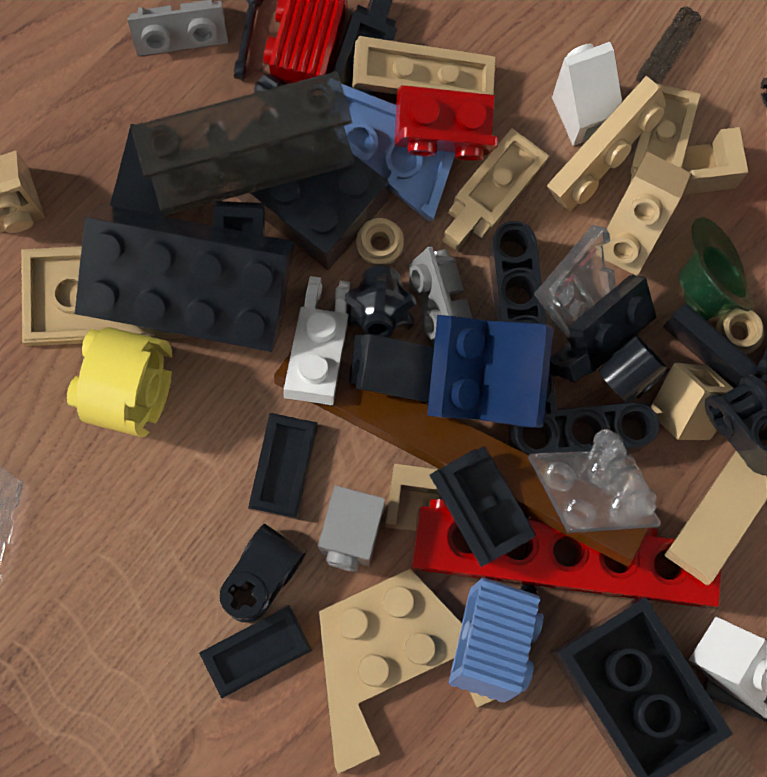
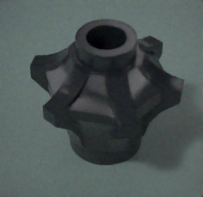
(380, 302)

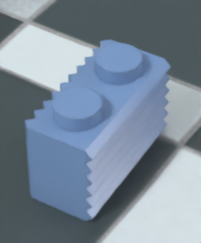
(496, 641)

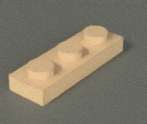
(389, 64)
(608, 145)

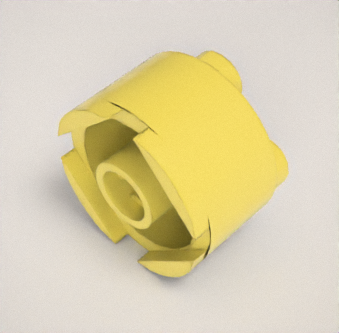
(121, 380)

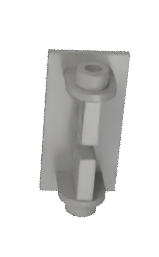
(167, 30)
(433, 279)

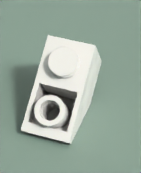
(587, 90)
(735, 663)

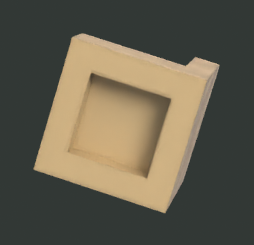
(717, 164)
(682, 400)
(408, 491)

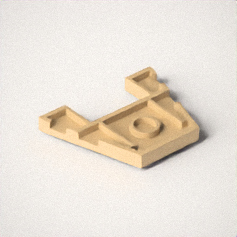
(375, 645)

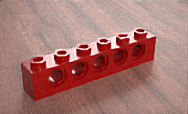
(437, 554)

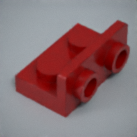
(444, 121)

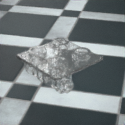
(597, 487)

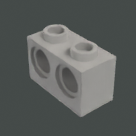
(351, 528)

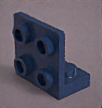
(490, 371)

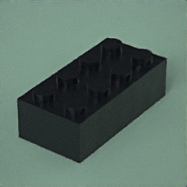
(183, 277)

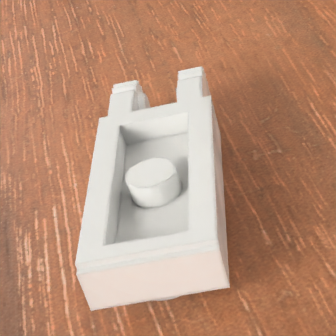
(317, 347)

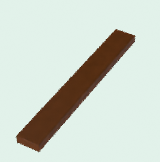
(443, 440)

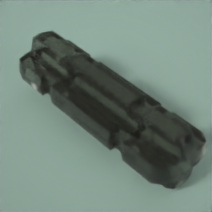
(670, 45)

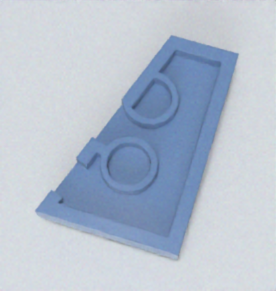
(371, 137)

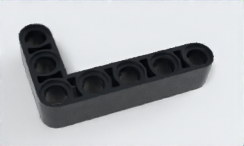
(557, 426)

